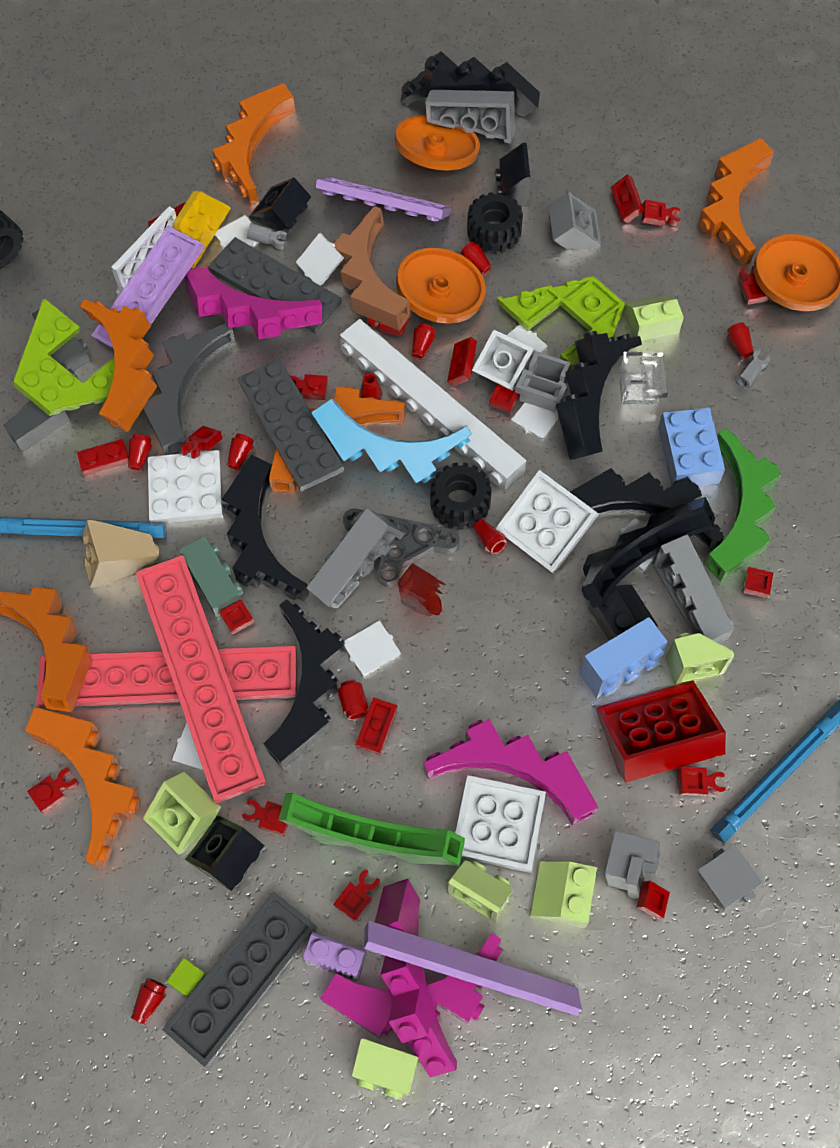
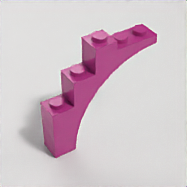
(240, 309)
(519, 758)
(372, 1006)
(411, 1009)

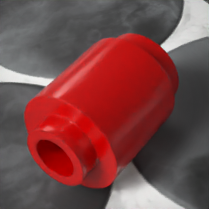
(352, 699)

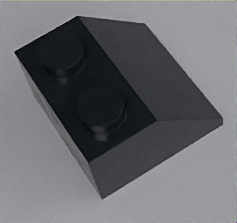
(514, 175)
(281, 205)
(620, 611)
(225, 852)

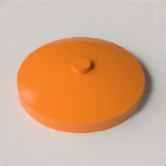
(435, 145)
(798, 272)
(440, 285)

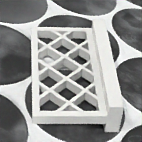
(142, 244)

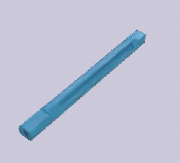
(71, 527)
(777, 775)

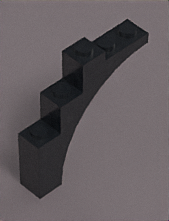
(470, 75)
(581, 409)
(645, 495)
(256, 563)
(611, 565)
(305, 721)

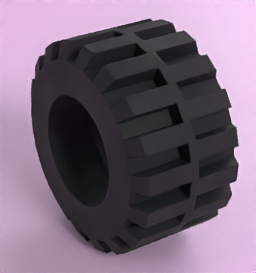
(498, 209)
(10, 239)
(465, 479)

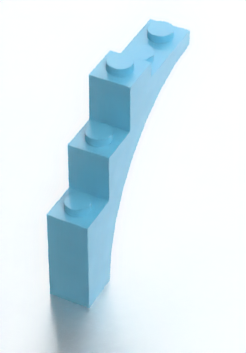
(351, 437)

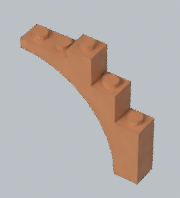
(369, 293)

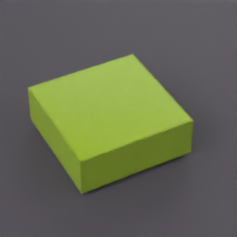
(186, 977)

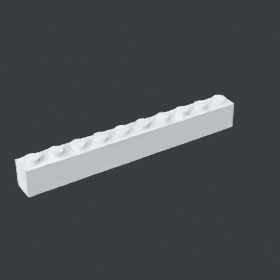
(432, 403)

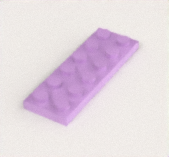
(390, 200)
(156, 277)

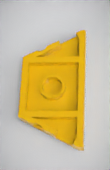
(201, 218)

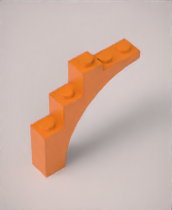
(242, 137)
(723, 213)
(131, 382)
(362, 410)
(65, 661)
(98, 769)

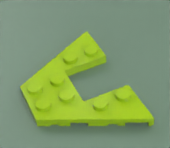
(584, 300)
(46, 380)

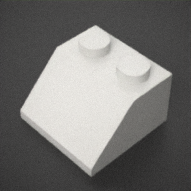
(503, 360)

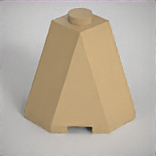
(115, 552)

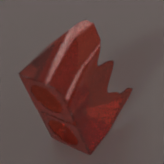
(418, 591)

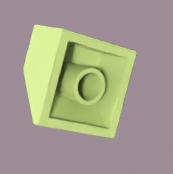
(654, 317)
(697, 658)
(181, 812)
(480, 889)
(564, 892)
(384, 1068)

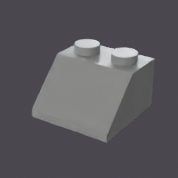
(574, 223)

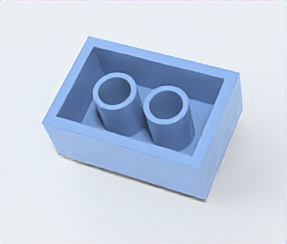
(691, 446)
(623, 658)

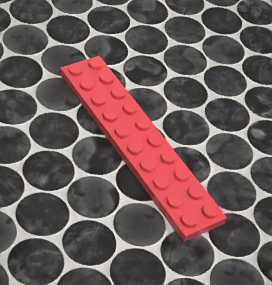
(147, 680)
(200, 680)

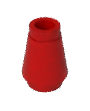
(476, 255)
(741, 339)
(422, 341)
(370, 387)
(138, 451)
(239, 451)
(490, 537)
(148, 1000)

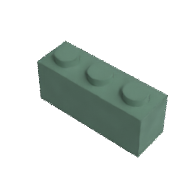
(211, 574)

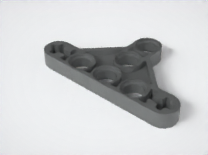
(409, 544)

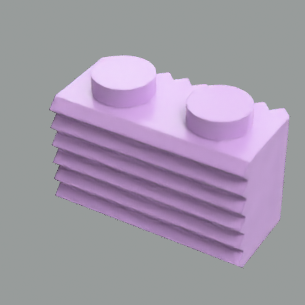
(335, 956)

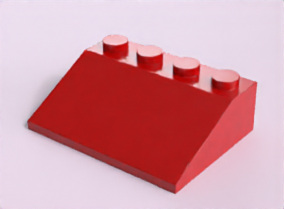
(661, 731)

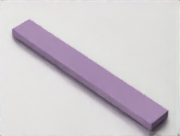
(471, 968)

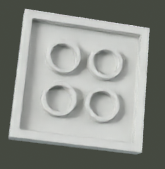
(185, 487)
(547, 521)
(500, 823)

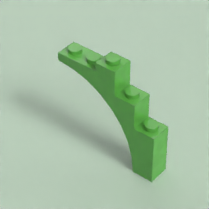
(753, 509)
(372, 836)

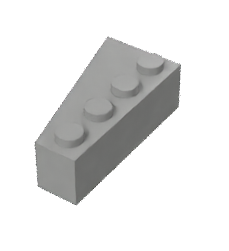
(474, 111)
(353, 557)
(692, 590)

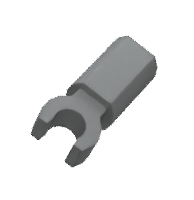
(266, 236)
(752, 370)

